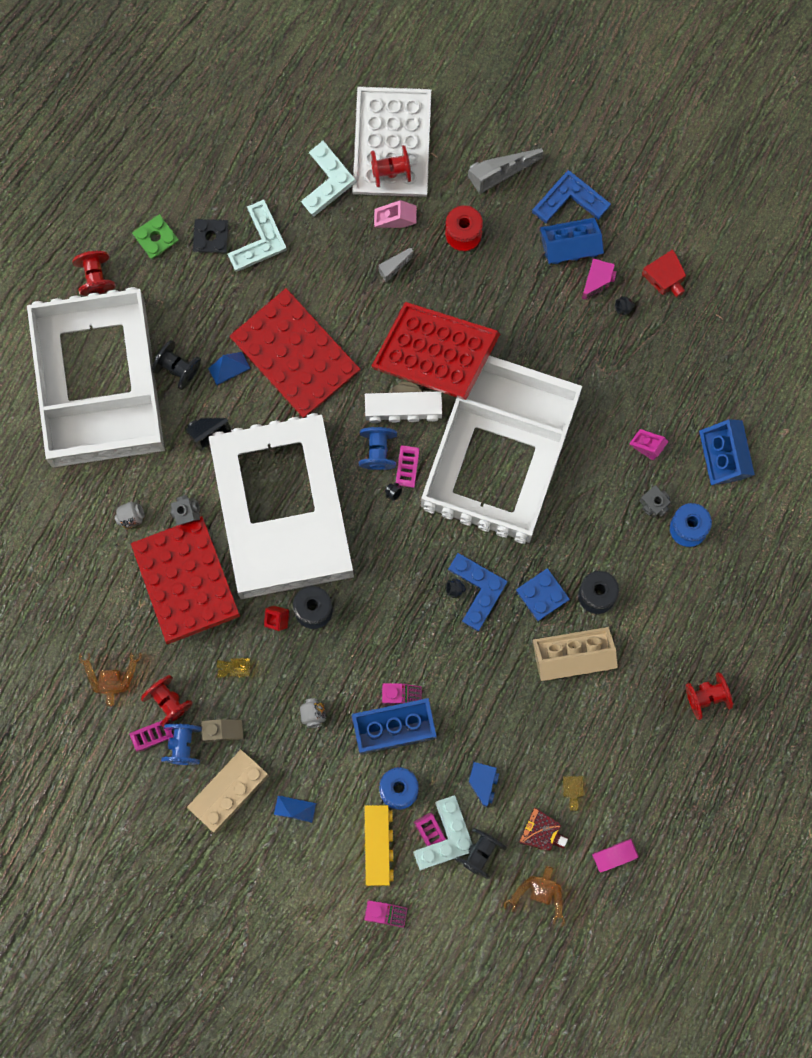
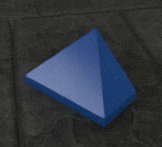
(228, 367)
(295, 809)

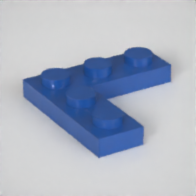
(566, 187)
(488, 582)

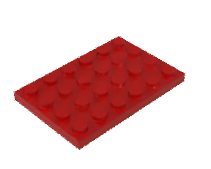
(435, 350)
(294, 353)
(184, 580)

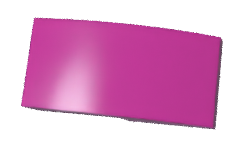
(615, 855)

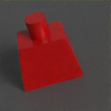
(666, 274)

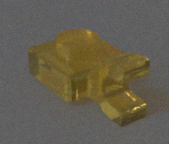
(237, 667)
(573, 789)

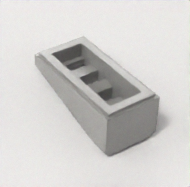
(393, 265)

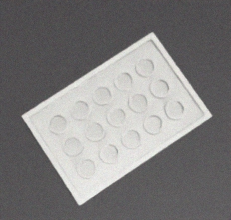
(383, 124)

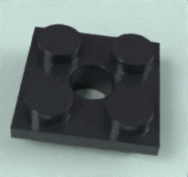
(206, 226)

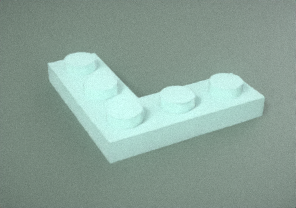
(338, 180)
(269, 245)
(457, 833)

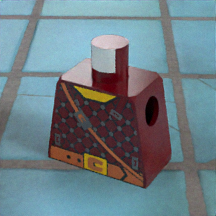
(542, 832)

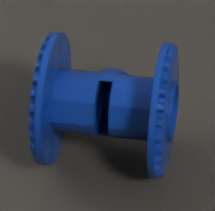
(378, 448)
(695, 515)
(179, 742)
(390, 780)

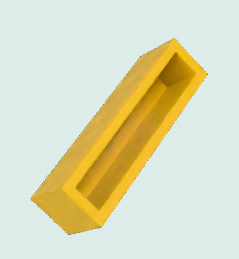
(377, 845)

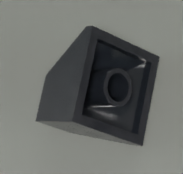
(203, 428)

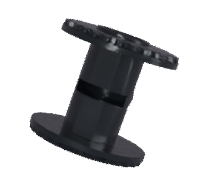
(176, 365)
(598, 581)
(312, 618)
(480, 853)

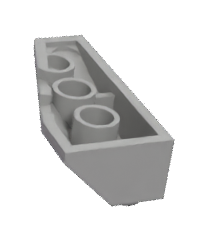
(493, 171)

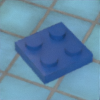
(542, 595)

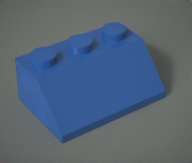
(572, 240)
(726, 452)

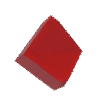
(276, 618)

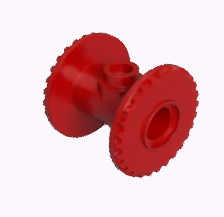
(391, 166)
(463, 228)
(91, 262)
(709, 693)
(166, 700)

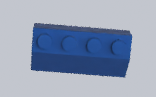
(394, 726)

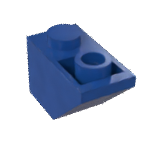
(481, 782)

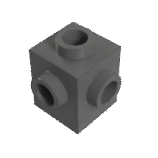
(655, 495)
(185, 510)

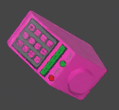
(599, 278)
(399, 693)
(385, 914)

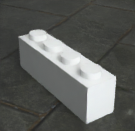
(403, 406)

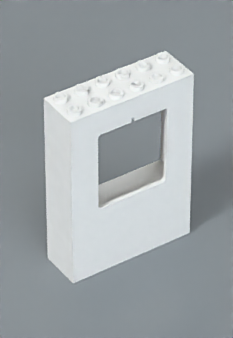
(515, 406)
(98, 425)
(290, 549)

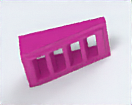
(409, 450)
(153, 742)
(429, 817)

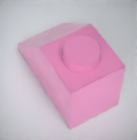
(395, 215)

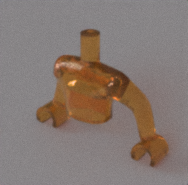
(110, 680)
(541, 891)

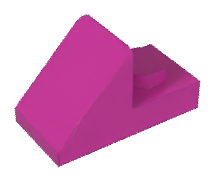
(648, 443)

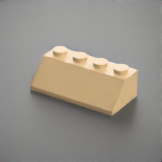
(575, 654)
(228, 791)

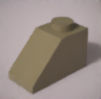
(222, 730)

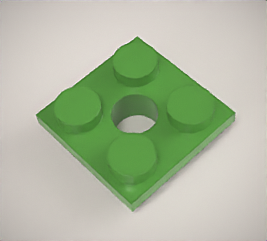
(155, 226)

